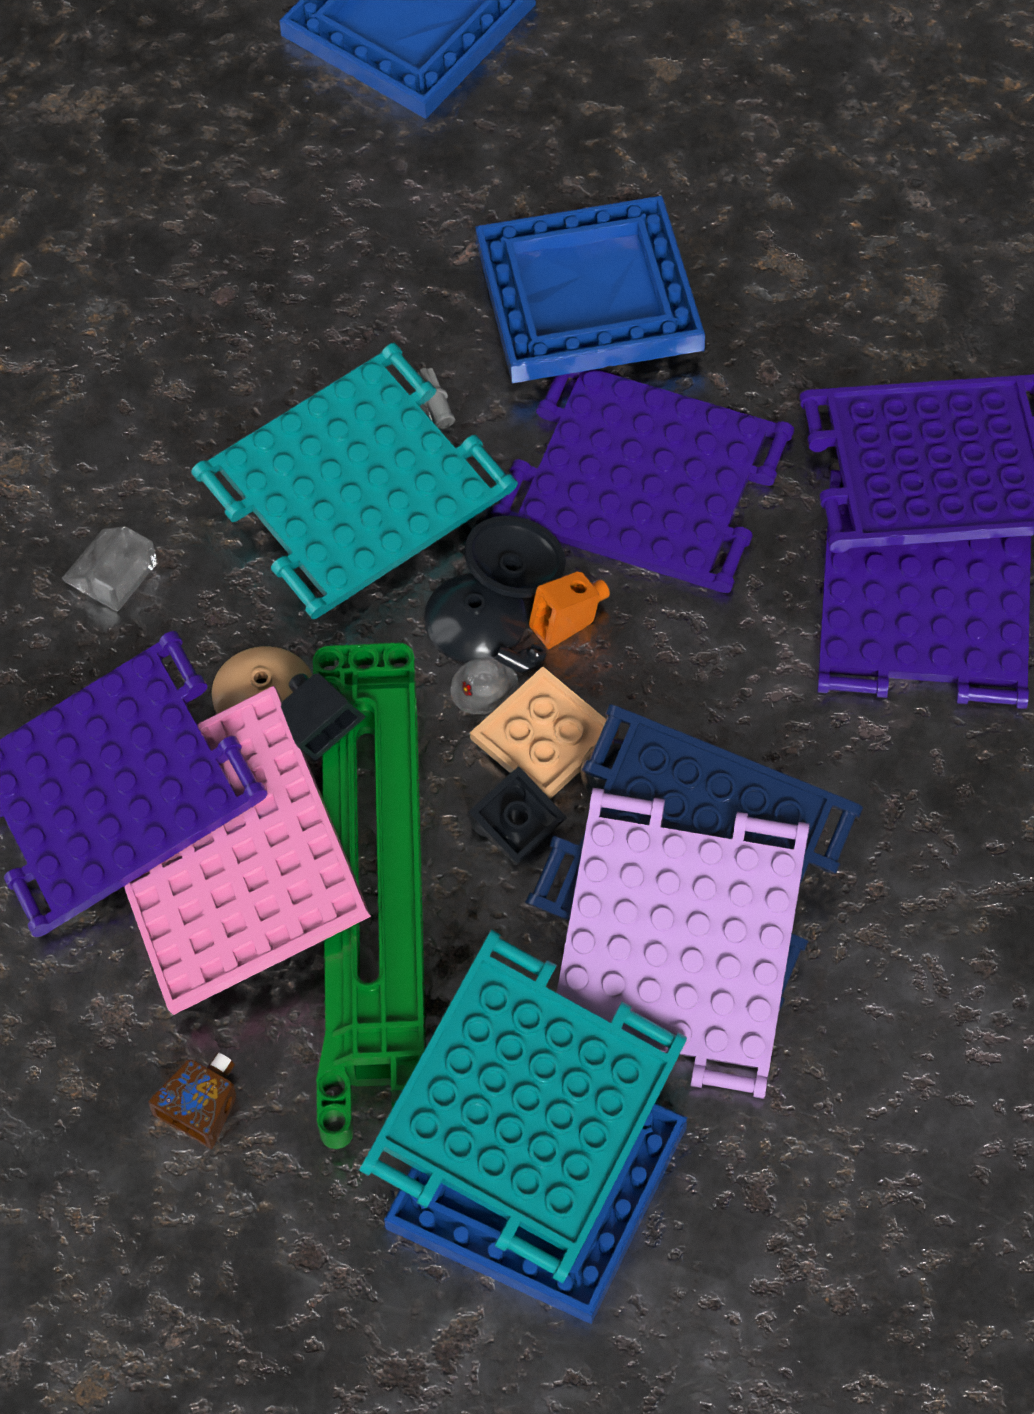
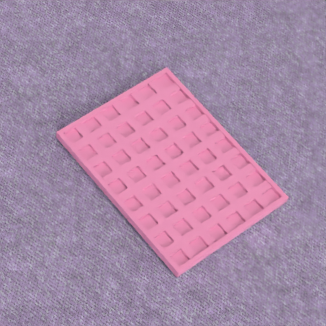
(254, 884)

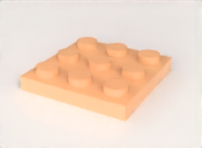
(541, 731)

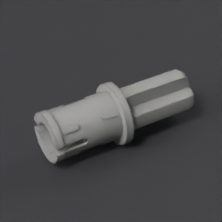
(438, 404)

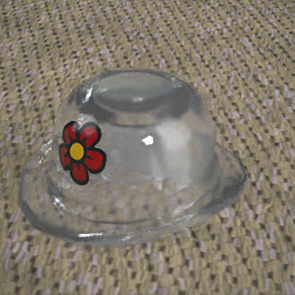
(483, 685)

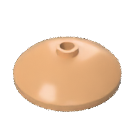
(239, 675)

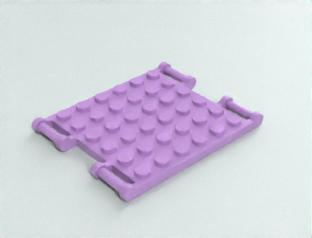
(685, 933)

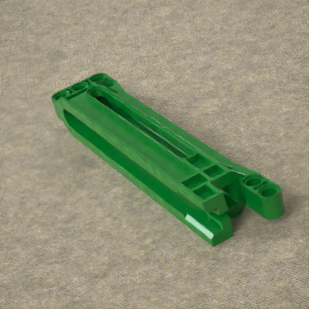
(379, 1026)

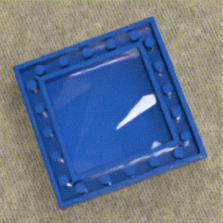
(404, 47)
(589, 289)
(469, 1231)

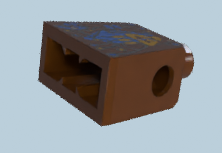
(197, 1099)

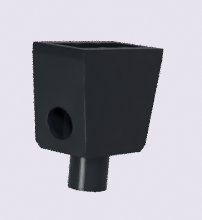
(318, 714)

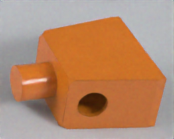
(565, 607)

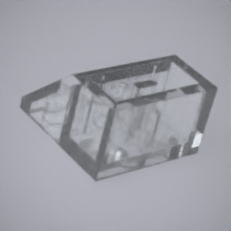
(113, 566)

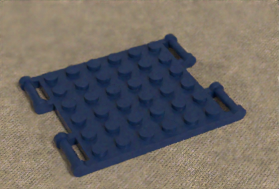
(701, 796)

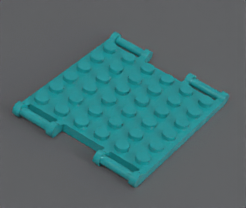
(354, 481)
(525, 1104)

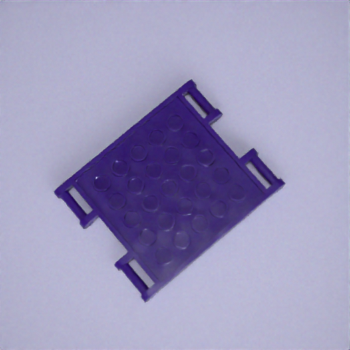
(928, 460)
(646, 476)
(927, 615)
(114, 785)

